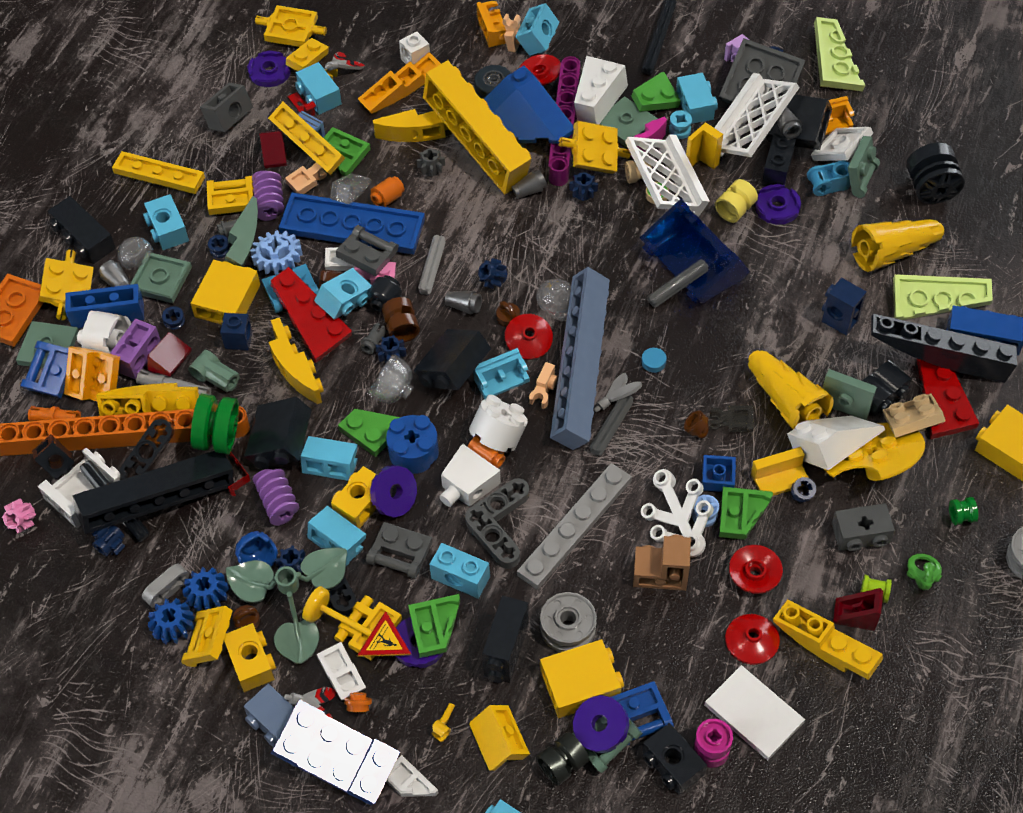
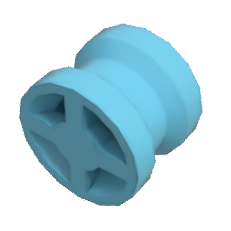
(680, 124)

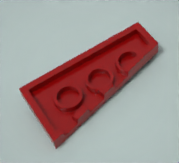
(315, 325)
(950, 397)

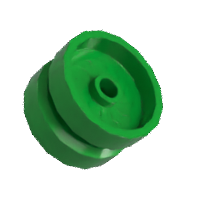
(214, 423)

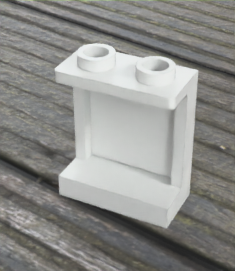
(74, 482)

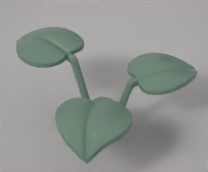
(252, 579)

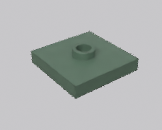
(627, 119)
(162, 277)
(50, 333)
(849, 394)

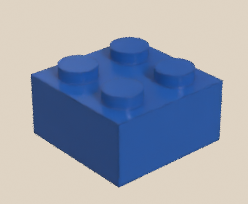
(718, 472)

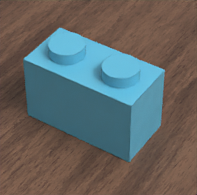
(318, 87)
(696, 97)

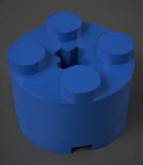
(412, 443)

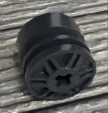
(935, 173)

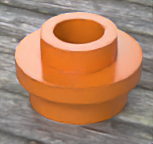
(358, 702)

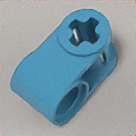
(831, 179)

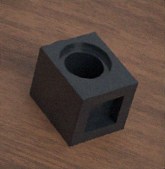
(50, 447)

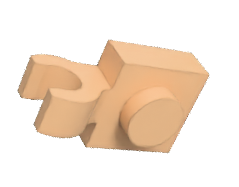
(512, 28)
(305, 179)
(545, 382)

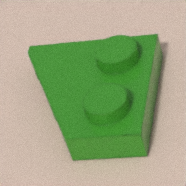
(656, 94)
(350, 147)
(367, 429)
(741, 511)
(434, 624)

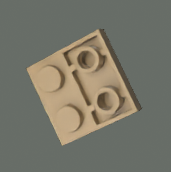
(913, 415)

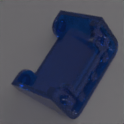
(684, 239)

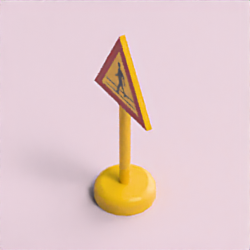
(382, 640)

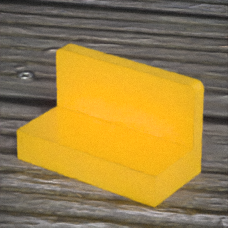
(705, 146)
(779, 471)
(498, 736)

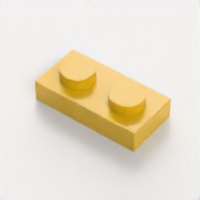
(307, 55)

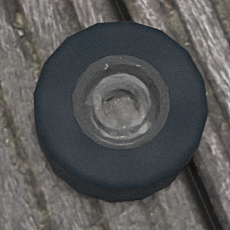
(488, 78)

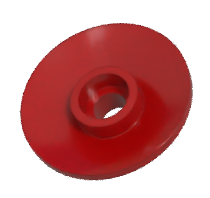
(543, 67)
(533, 346)
(755, 559)
(749, 649)

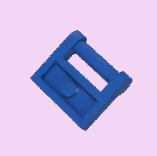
(54, 371)
(644, 702)

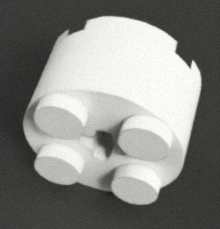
(102, 331)
(498, 424)

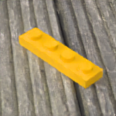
(306, 138)
(158, 172)

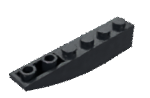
(947, 348)

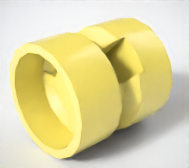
(736, 200)

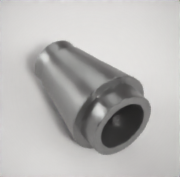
(789, 124)
(530, 184)
(113, 274)
(464, 300)

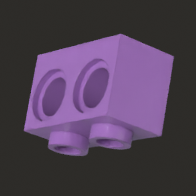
(135, 347)

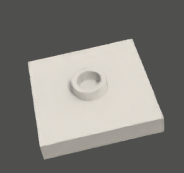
(841, 144)

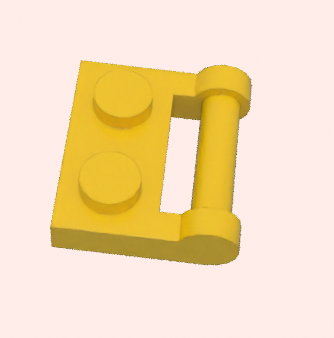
(229, 195)
(207, 635)

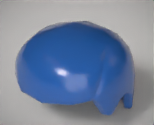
(256, 547)

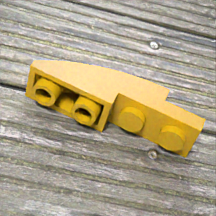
(409, 127)
(294, 365)
(147, 399)
(825, 641)

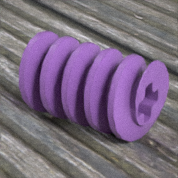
(268, 193)
(276, 495)

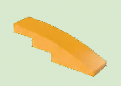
(398, 85)

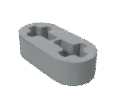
(165, 585)

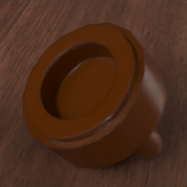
(326, 275)
(506, 312)
(697, 424)
(246, 615)

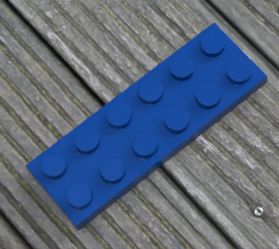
(335, 221)

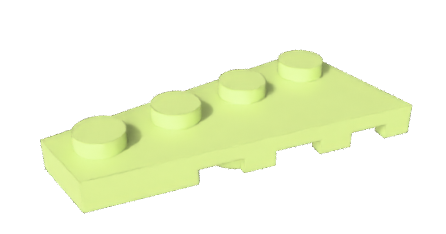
(834, 58)
(932, 295)

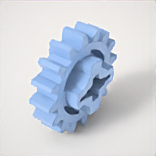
(276, 252)

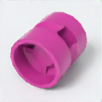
(713, 742)

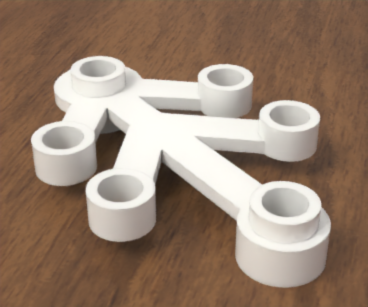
(680, 514)

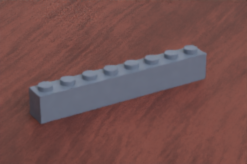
(580, 359)

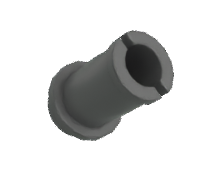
(225, 227)
(369, 343)

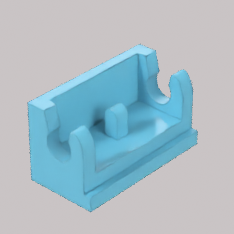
(501, 373)
(328, 458)
(333, 531)

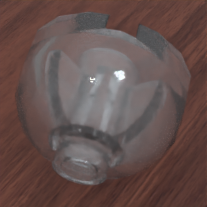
(392, 382)

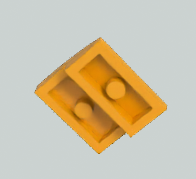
(90, 373)

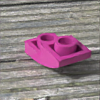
(653, 130)

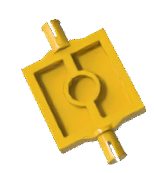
(290, 26)
(595, 147)
(63, 277)

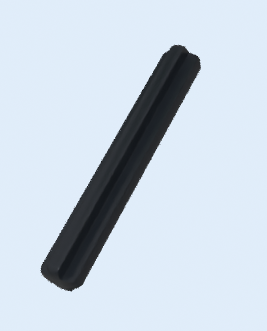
(97, 479)

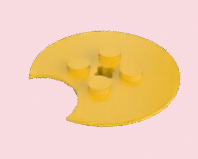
(884, 455)

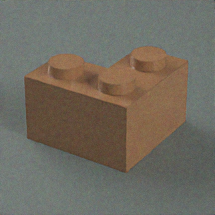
(663, 566)

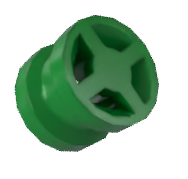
(963, 511)

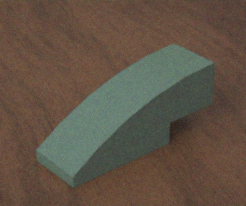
(243, 235)

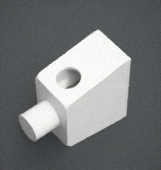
(468, 478)

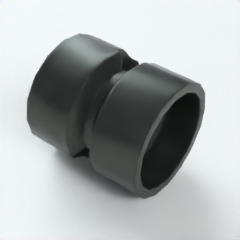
(563, 758)

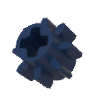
(583, 186)
(492, 273)
(389, 347)
(108, 540)
(292, 558)

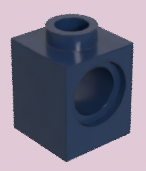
(236, 331)

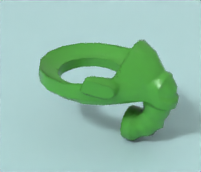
(931, 572)

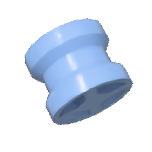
(713, 501)

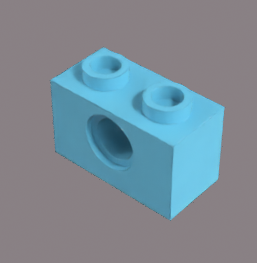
(537, 29)
(166, 222)
(343, 293)
(459, 570)

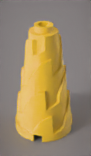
(886, 242)
(789, 391)

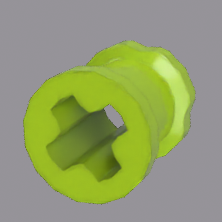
(871, 584)

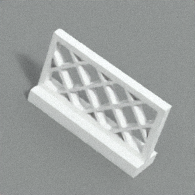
(744, 109)
(677, 168)

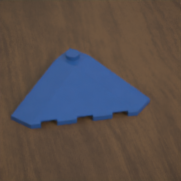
(528, 109)

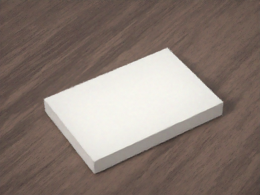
(754, 712)

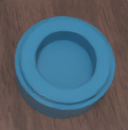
(653, 360)

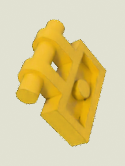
(362, 610)

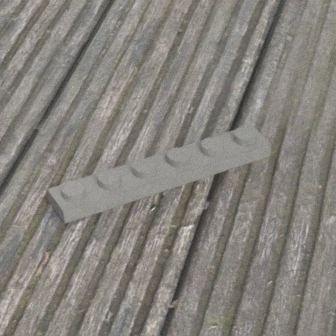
(574, 526)

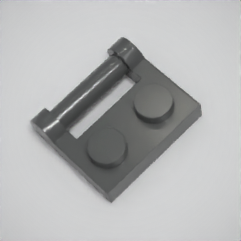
(364, 256)
(400, 543)

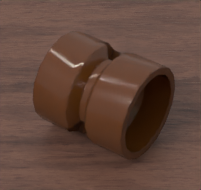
(401, 319)

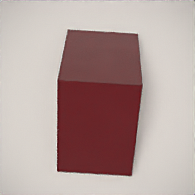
(273, 148)
(859, 609)

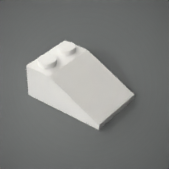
(832, 439)

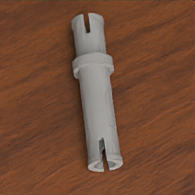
(146, 377)

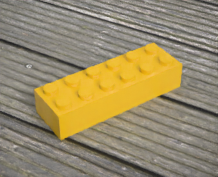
(476, 126)

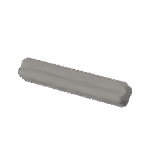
(431, 265)

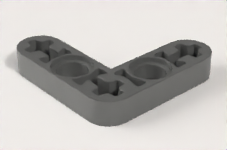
(490, 517)

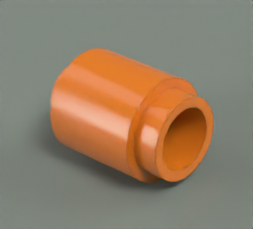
(387, 191)
(492, 456)

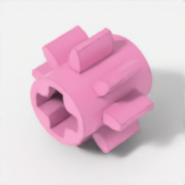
(19, 515)

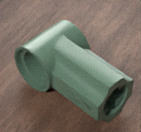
(209, 368)

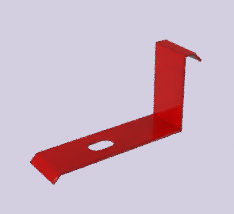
(308, 108)
(242, 481)

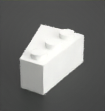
(599, 89)

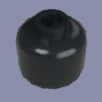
(383, 290)

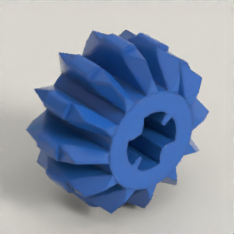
(202, 581)
(161, 618)

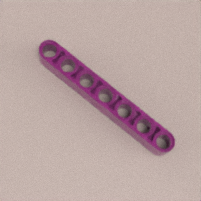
(567, 88)

